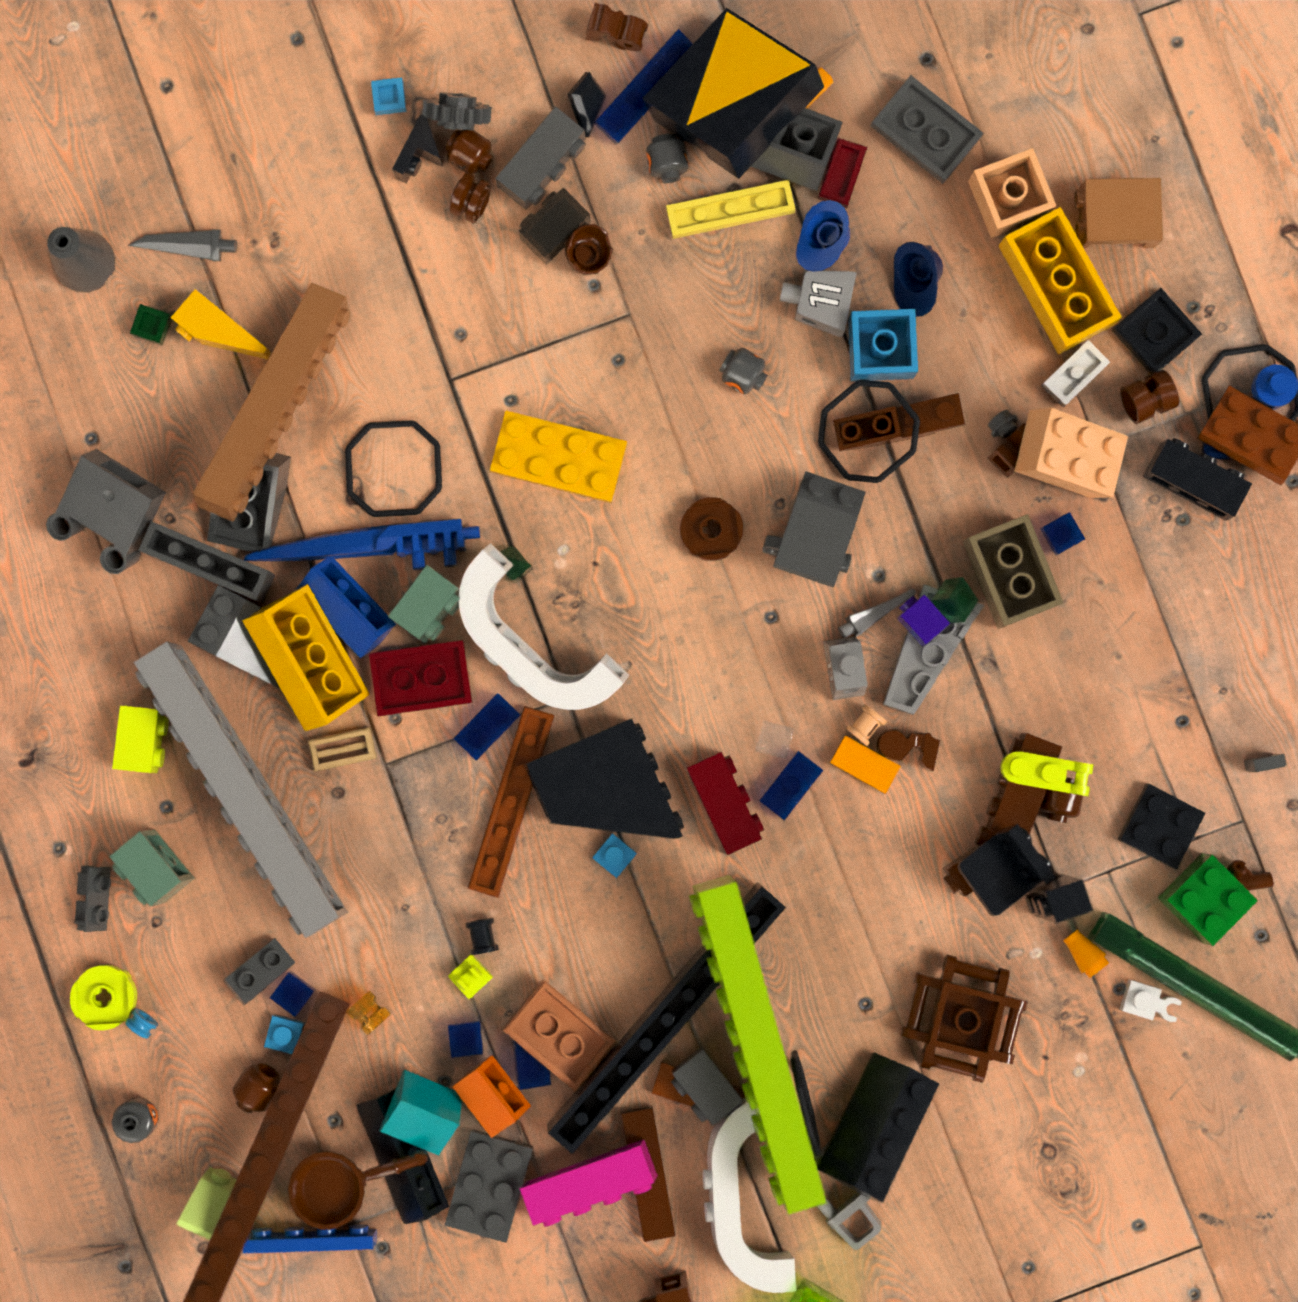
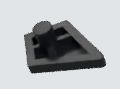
(586, 101)

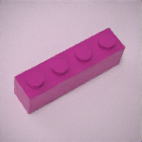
(589, 1183)

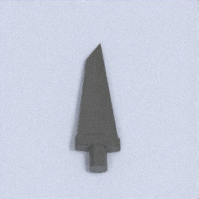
(197, 244)

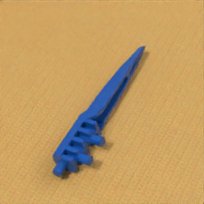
(385, 540)

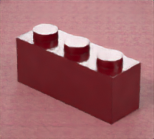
(725, 802)

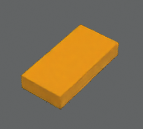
(865, 764)

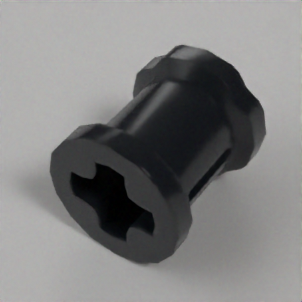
(482, 936)

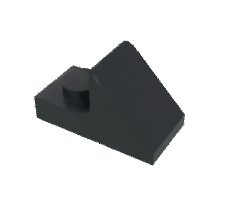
(419, 144)

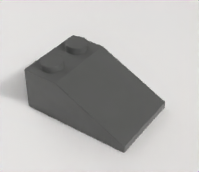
(257, 523)
(819, 529)
(225, 635)

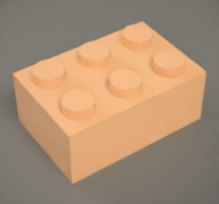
(1071, 453)

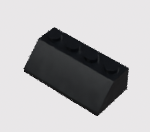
(877, 1127)

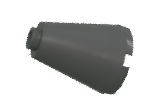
(80, 258)

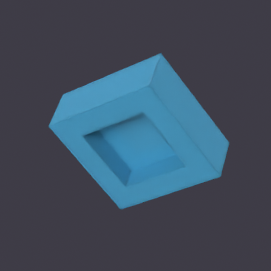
(388, 96)
(614, 855)
(283, 1033)

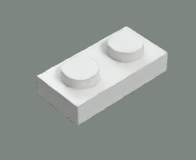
(1075, 373)

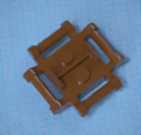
(965, 1019)

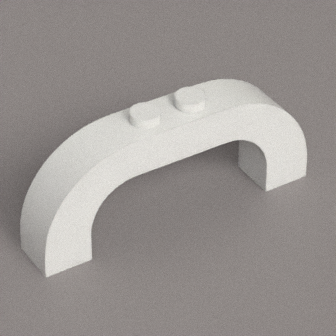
(515, 656)
(760, 1270)

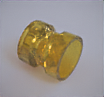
(363, 1007)

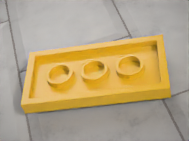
(558, 456)

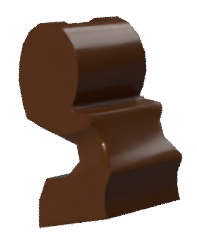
(623, 30)
(1007, 453)
(896, 747)

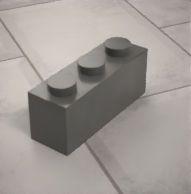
(541, 159)

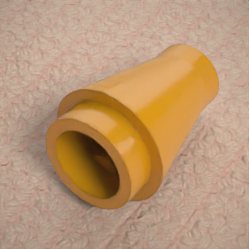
(1086, 954)

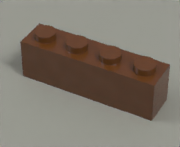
(1017, 802)

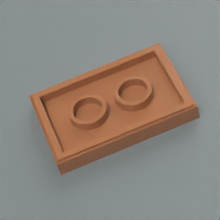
(558, 1035)

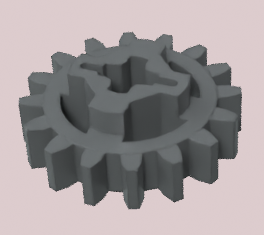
(456, 111)

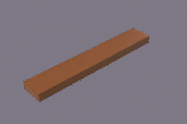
(510, 803)

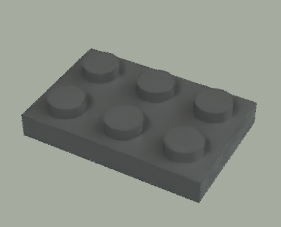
(926, 129)
(488, 1186)

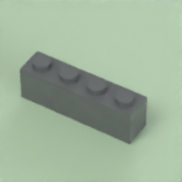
(207, 562)

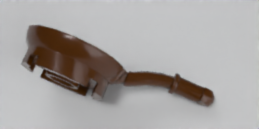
(330, 1189)

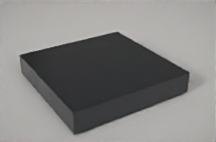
(1156, 331)

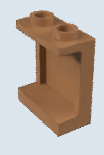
(1119, 211)

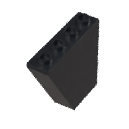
(606, 785)

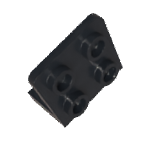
(1005, 869)

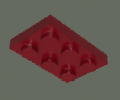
(420, 678)

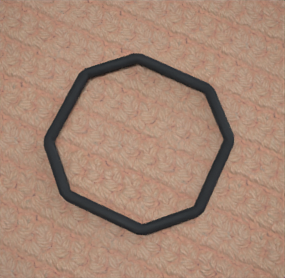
(1221, 355)
(879, 384)
(403, 512)
(805, 1102)

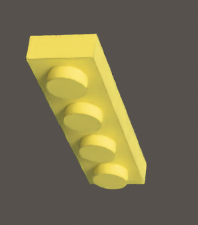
(730, 209)

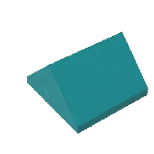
(422, 1113)

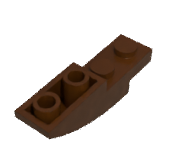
(896, 425)

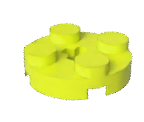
(91, 1011)

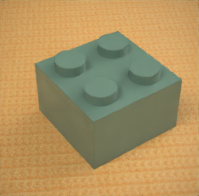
(426, 605)
(151, 868)

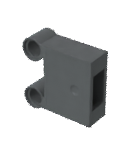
(110, 503)

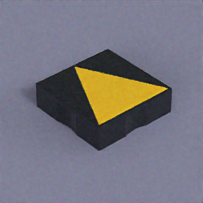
(733, 92)

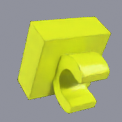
(470, 976)

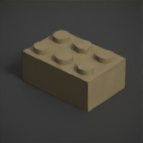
(1012, 571)

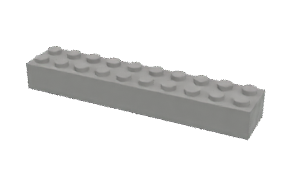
(240, 788)

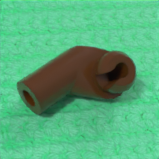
(1248, 879)

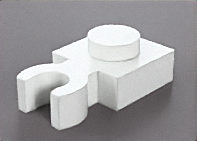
(1145, 1001)

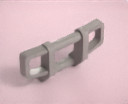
(837, 1216)

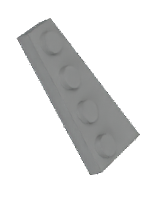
(921, 665)

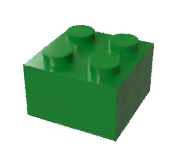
(1207, 899)

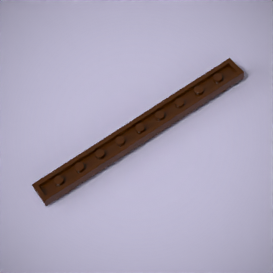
(267, 1150)

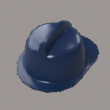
(916, 277)

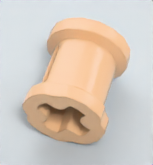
(866, 725)

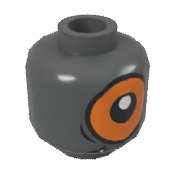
(667, 158)
(743, 371)
(135, 1120)

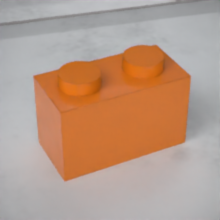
(491, 1096)

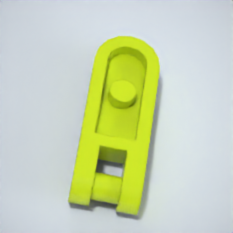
(1046, 772)

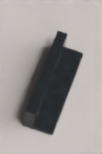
(415, 1189)

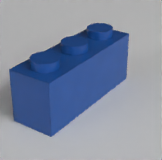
(348, 607)

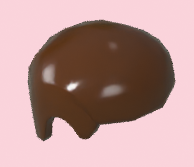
(588, 249)

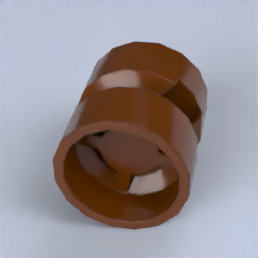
(1144, 398)

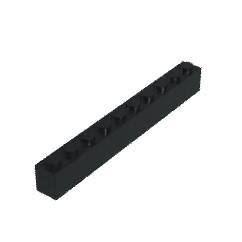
(651, 1033)

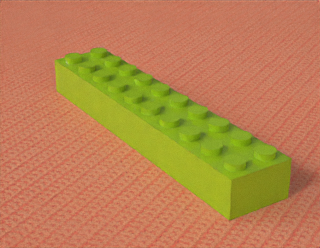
(759, 1045)

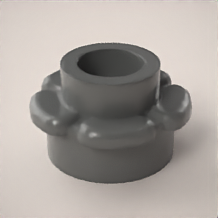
(1003, 424)

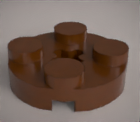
(722, 515)

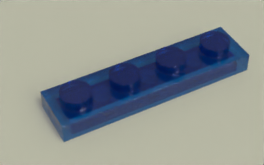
(628, 105)

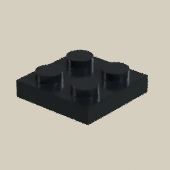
(1161, 826)

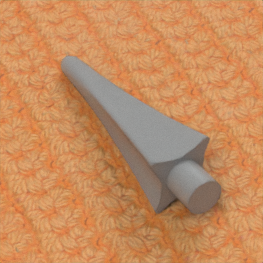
(861, 621)

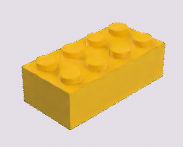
(1059, 280)

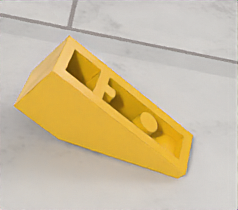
(212, 327)

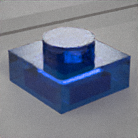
(1062, 533)
(292, 993)
(466, 1039)

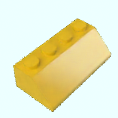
(306, 658)

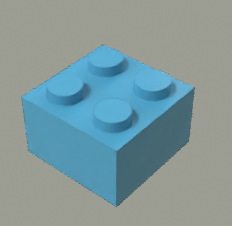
(883, 345)

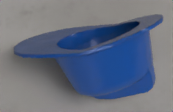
(823, 236)

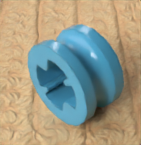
(141, 1023)

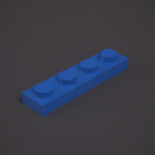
(297, 1240)

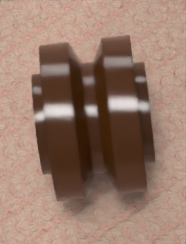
(470, 198)

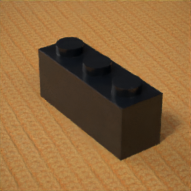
(1198, 478)
(1060, 899)

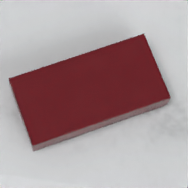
(842, 172)

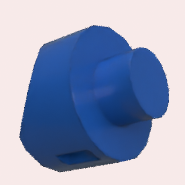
(1274, 386)

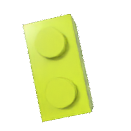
(140, 740)

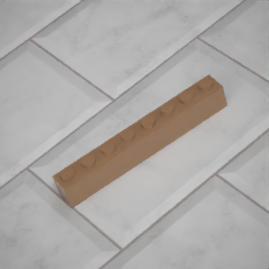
(272, 402)

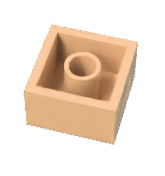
(1011, 193)

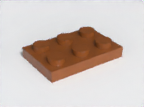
(1253, 435)

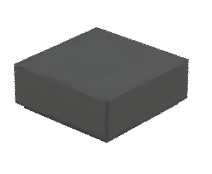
(1265, 763)

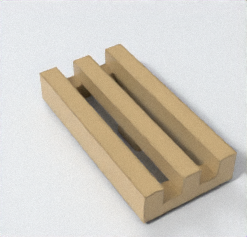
(369, 743)

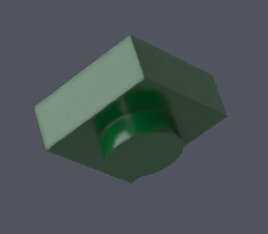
(151, 324)

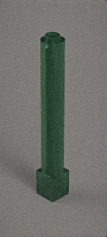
(1195, 985)

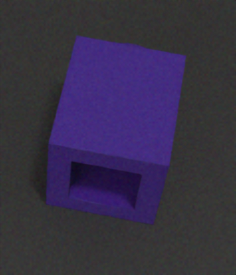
(922, 619)

